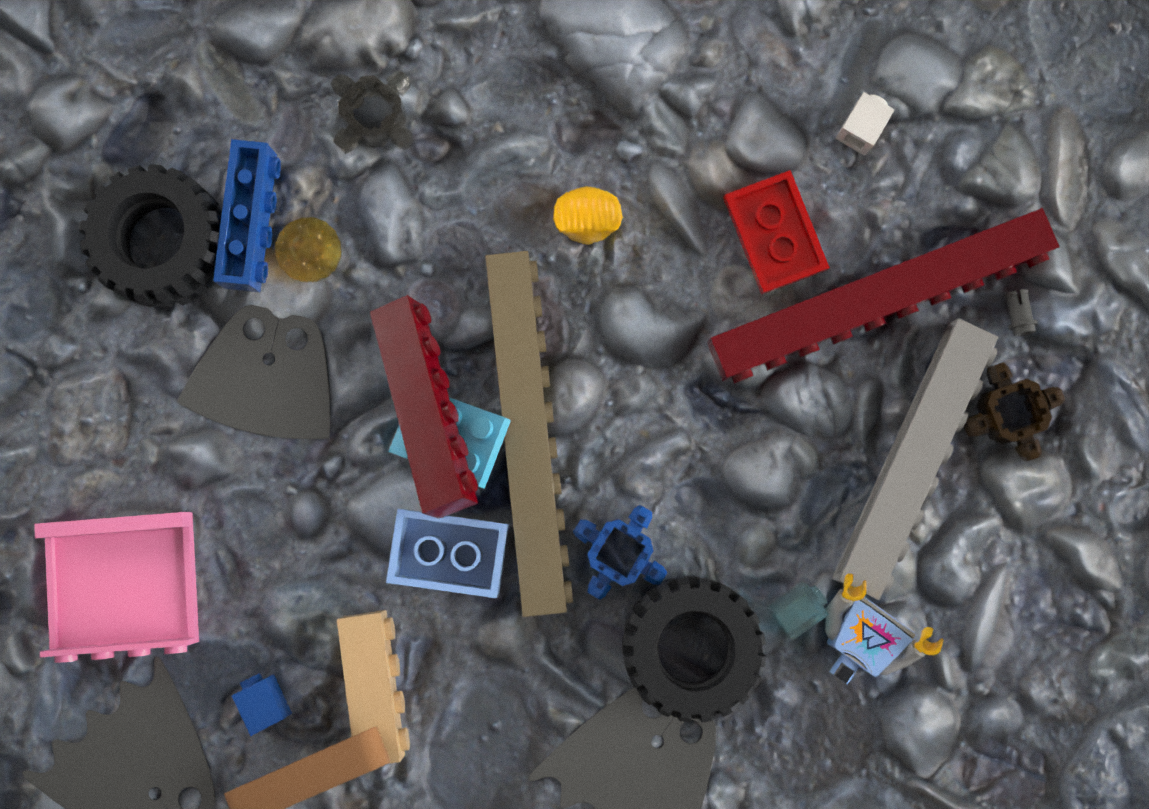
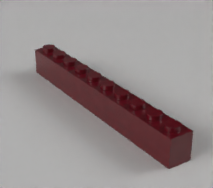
(882, 295)

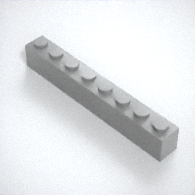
(916, 457)

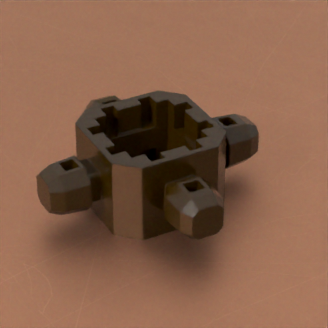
(1037, 401)

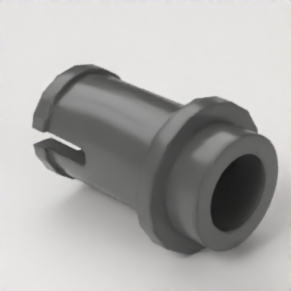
(1020, 313)

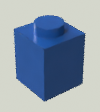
(261, 703)

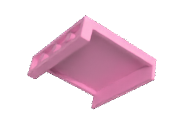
(120, 585)

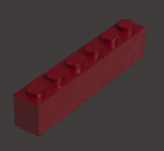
(424, 408)

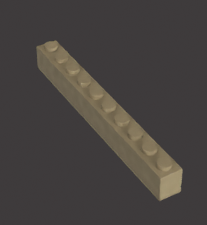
(527, 440)

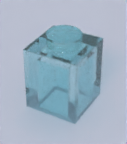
(798, 609)

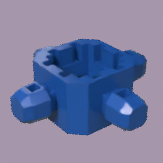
(652, 572)

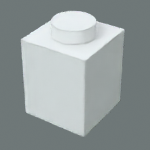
(865, 123)

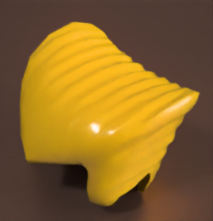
(587, 214)

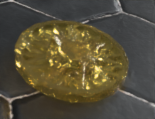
(308, 249)

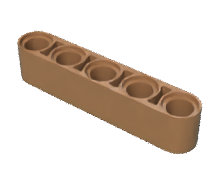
(313, 773)

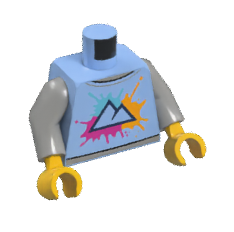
(870, 636)

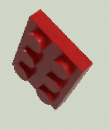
(776, 232)

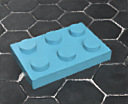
(483, 436)

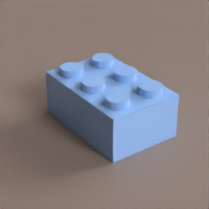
(448, 553)

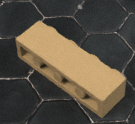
(371, 679)

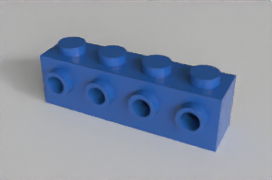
(246, 216)

